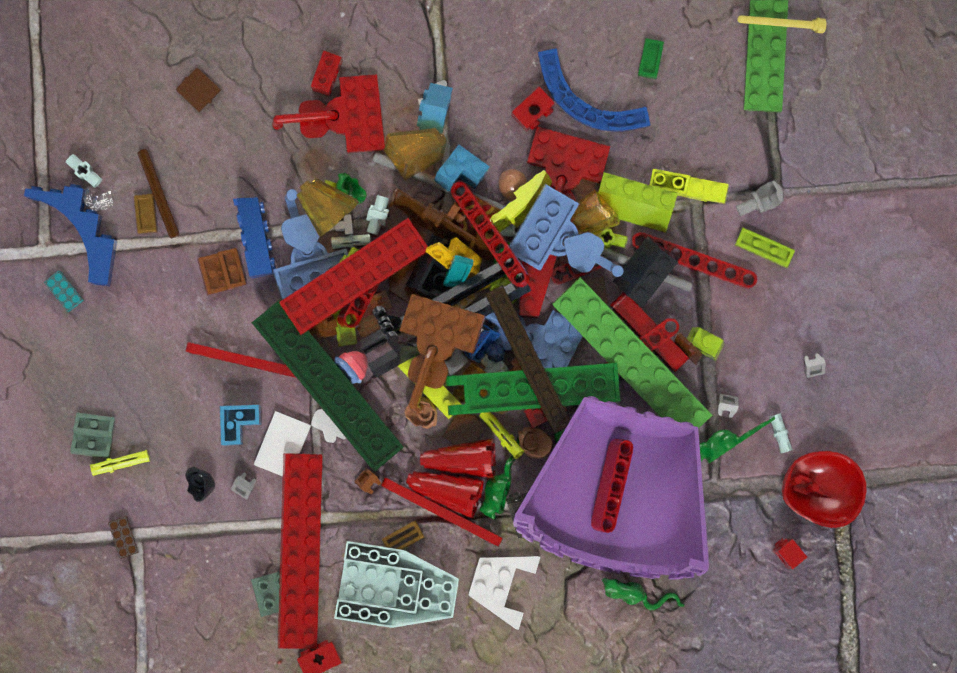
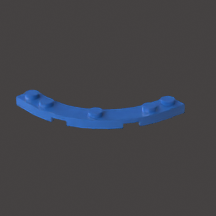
(582, 111)

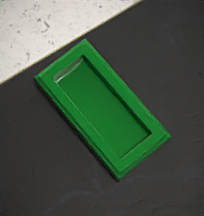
(650, 58)

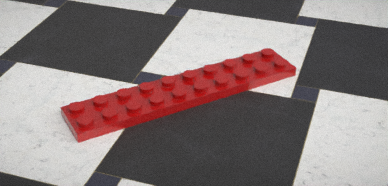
(300, 551)

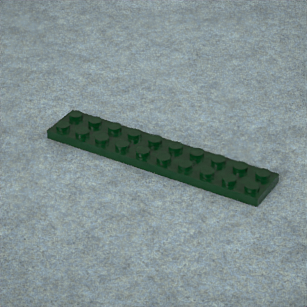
(328, 387)

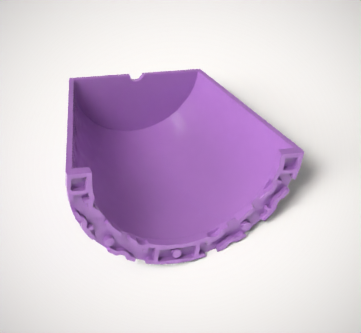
(661, 505)

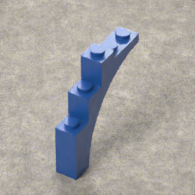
(99, 250)

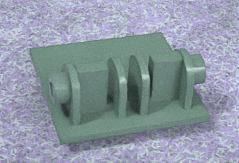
(267, 593)

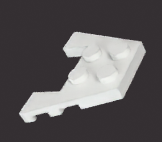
(493, 583)

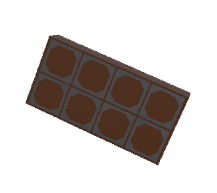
(123, 537)

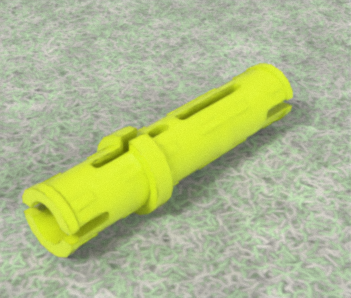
(515, 449)
(120, 462)

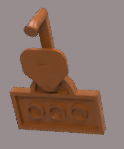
(439, 327)

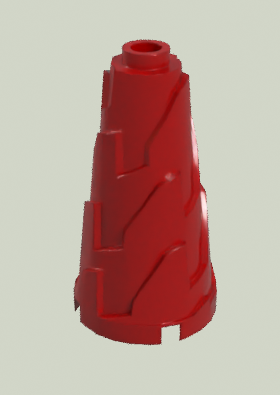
(464, 458)
(456, 493)

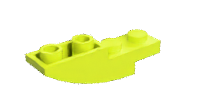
(690, 187)
(517, 210)

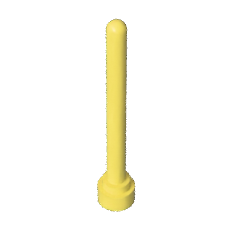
(817, 25)

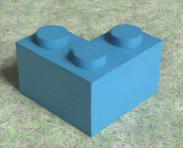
(434, 107)
(461, 165)
(232, 420)

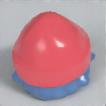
(353, 365)

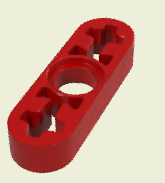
(565, 279)

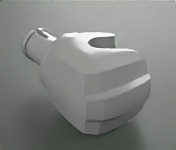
(763, 199)

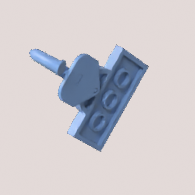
(549, 226)
(303, 237)
(553, 342)

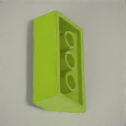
(638, 201)

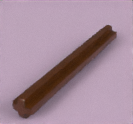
(158, 193)

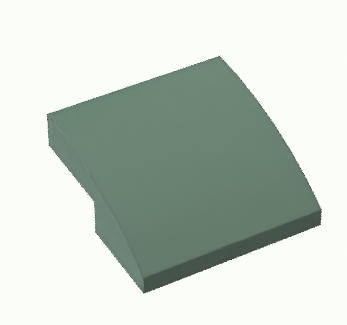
(92, 435)

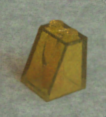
(414, 150)

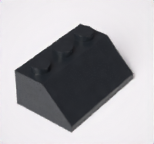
(646, 271)
(429, 273)

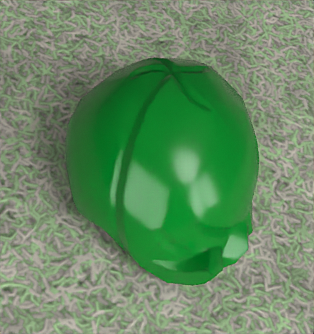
(351, 187)

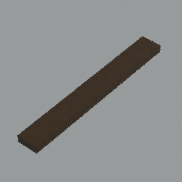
(528, 359)

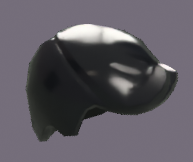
(199, 483)

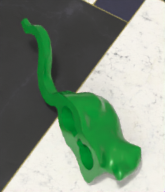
(723, 441)
(497, 491)
(634, 593)

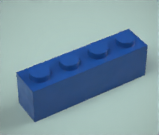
(254, 237)

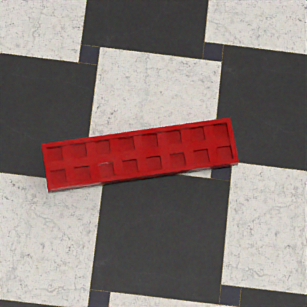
(354, 276)

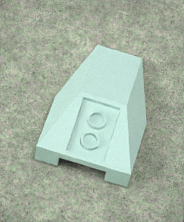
(392, 588)

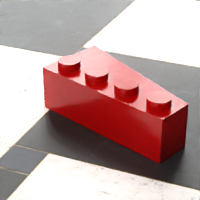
(539, 279)

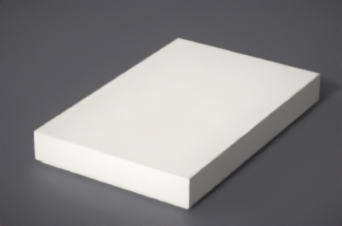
(282, 436)

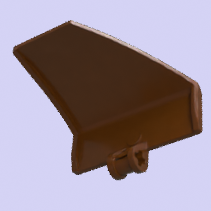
(427, 222)

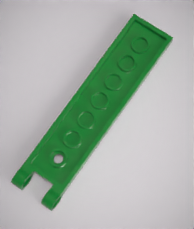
(512, 391)

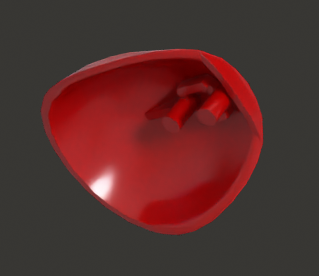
(825, 488)

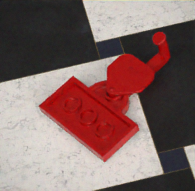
(357, 111)
(567, 159)

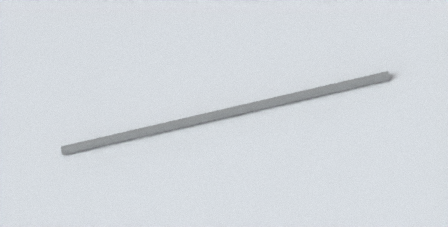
(608, 253)

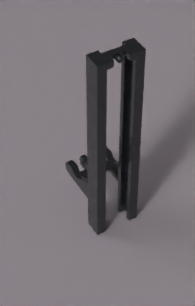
(391, 325)

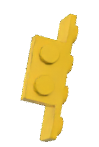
(456, 247)

